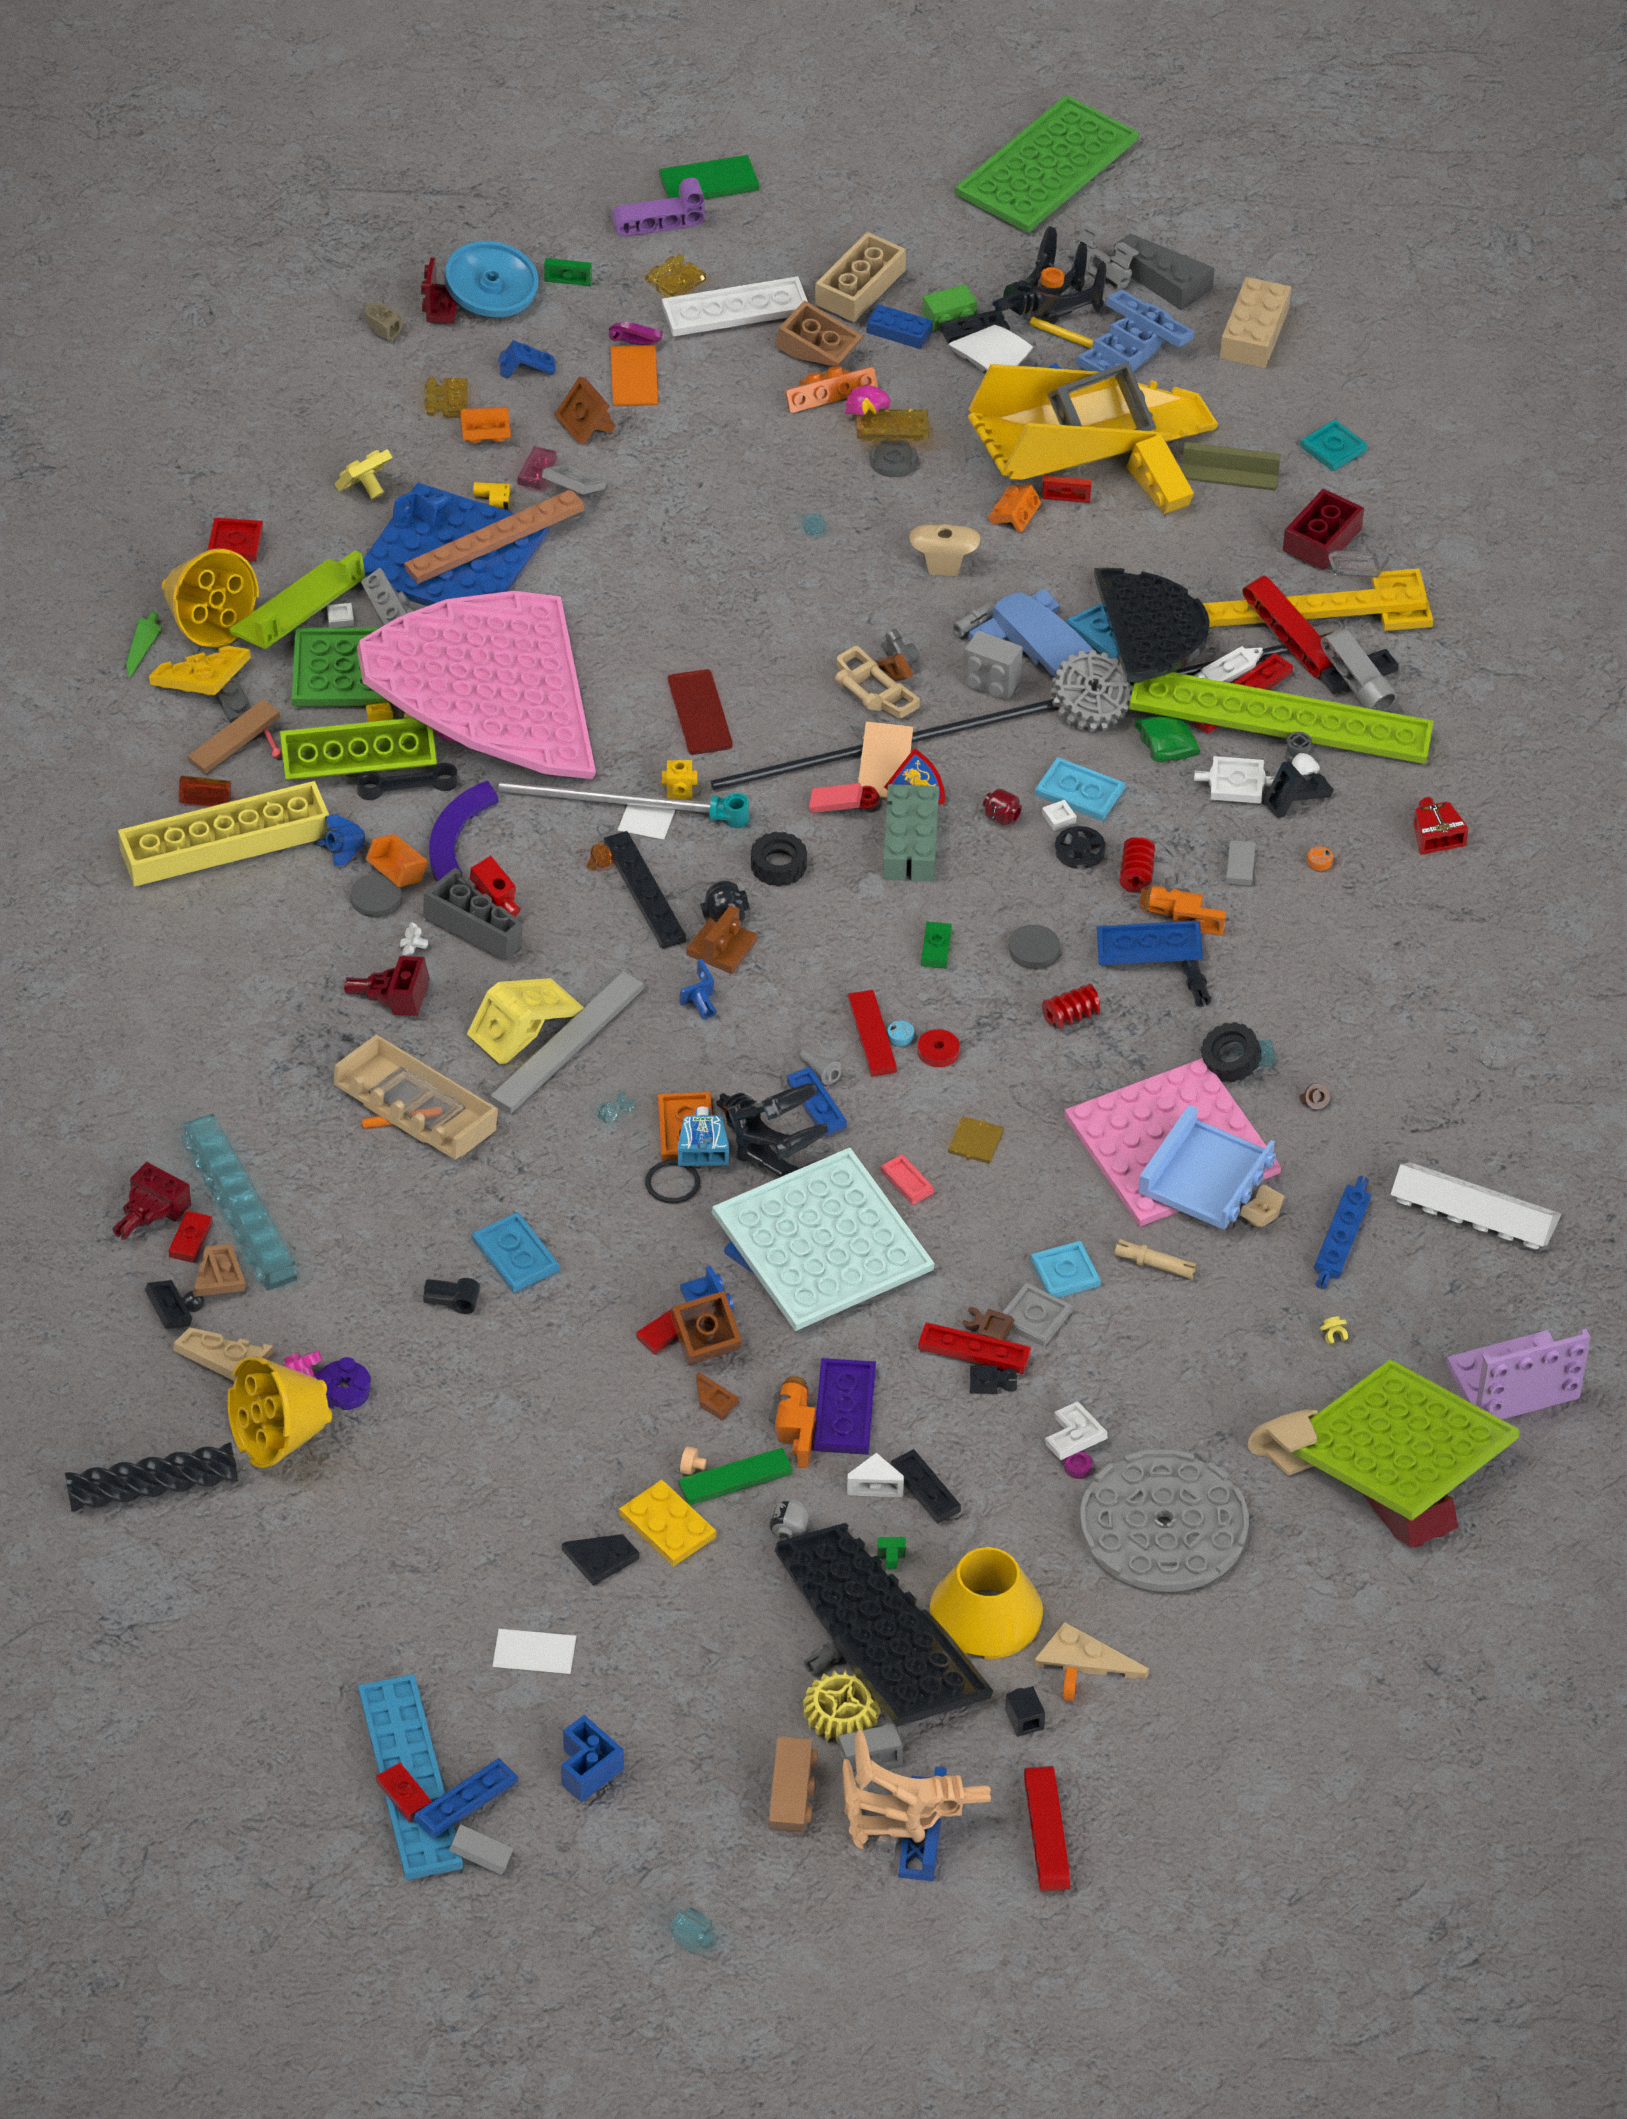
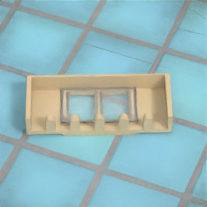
(415, 1097)

